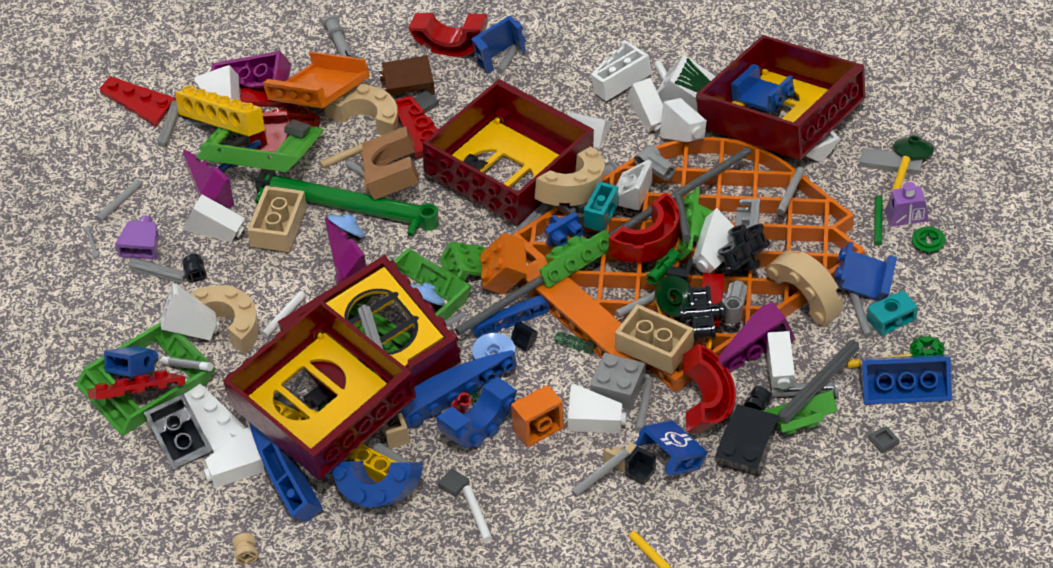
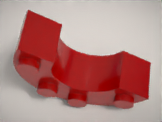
(445, 39)
(651, 242)
(716, 389)

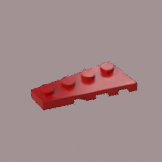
(143, 101)
(418, 124)
(137, 385)

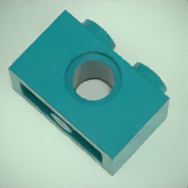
(601, 206)
(892, 313)

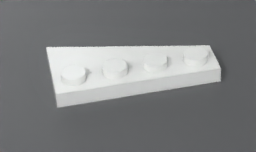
(214, 419)

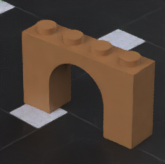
(380, 151)

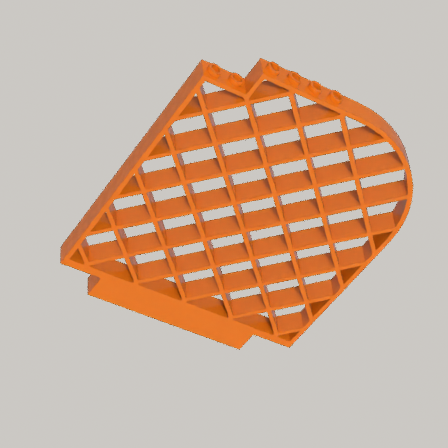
(595, 318)

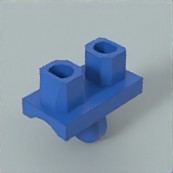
(562, 227)

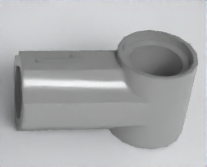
(660, 165)
(735, 302)

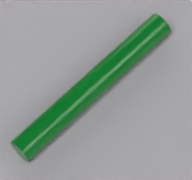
(878, 219)

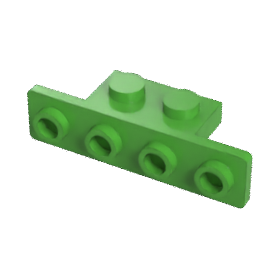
(695, 215)
(573, 256)
(809, 414)

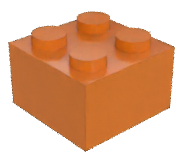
(503, 263)
(537, 415)

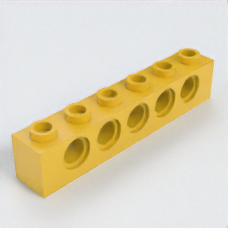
(220, 110)

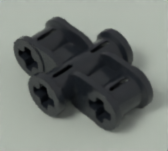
(744, 247)
(702, 312)

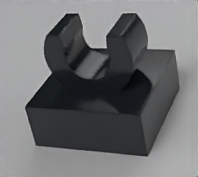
(523, 336)

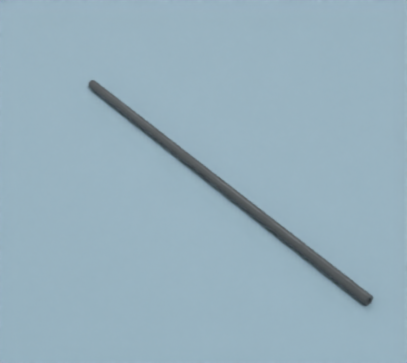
(629, 224)

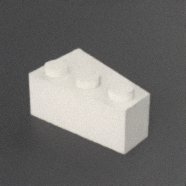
(620, 71)

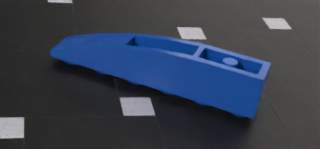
(445, 387)
(287, 478)

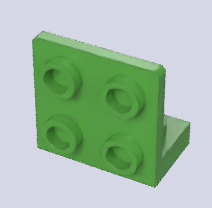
(462, 259)

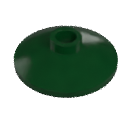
(913, 147)
(677, 289)

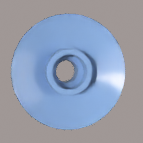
(347, 223)
(429, 294)
(491, 344)

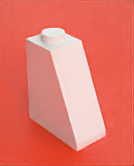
(222, 81)
(646, 104)
(681, 122)
(214, 220)
(712, 238)
(188, 315)
(780, 360)
(594, 412)
(234, 460)

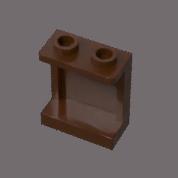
(407, 75)

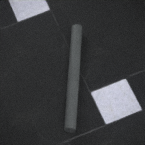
(683, 219)

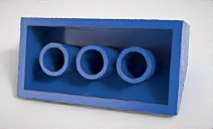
(906, 379)

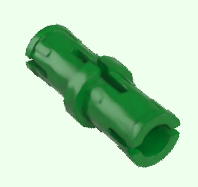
(662, 265)

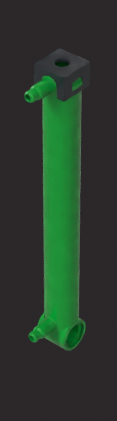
(416, 215)

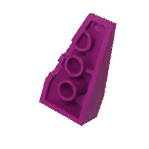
(258, 68)
(209, 181)
(345, 253)
(752, 338)

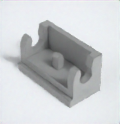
(748, 215)

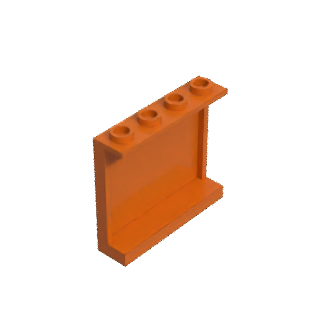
(319, 82)

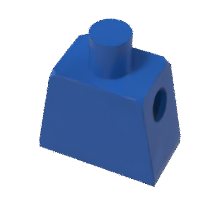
(139, 360)

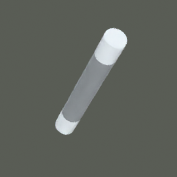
(184, 363)

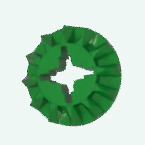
(935, 235)
(918, 344)

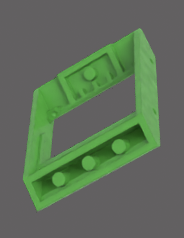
(281, 160)
(420, 270)
(122, 410)

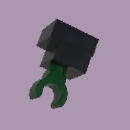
(317, 398)

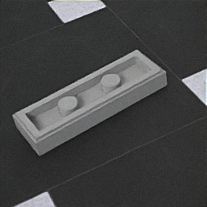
(887, 161)

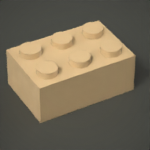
(277, 219)
(654, 338)

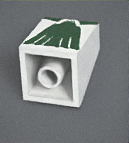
(684, 82)

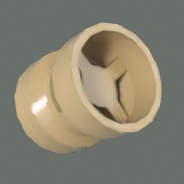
(244, 548)

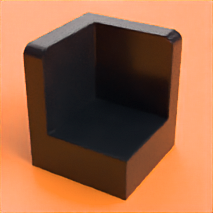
(685, 273)
(640, 465)

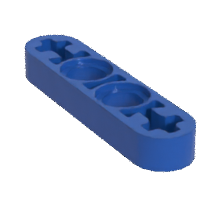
(532, 308)

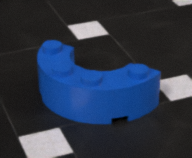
(482, 419)
(364, 491)

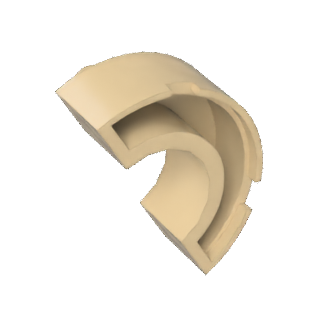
(366, 101)
(574, 187)
(812, 281)
(235, 305)

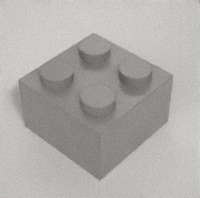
(619, 379)

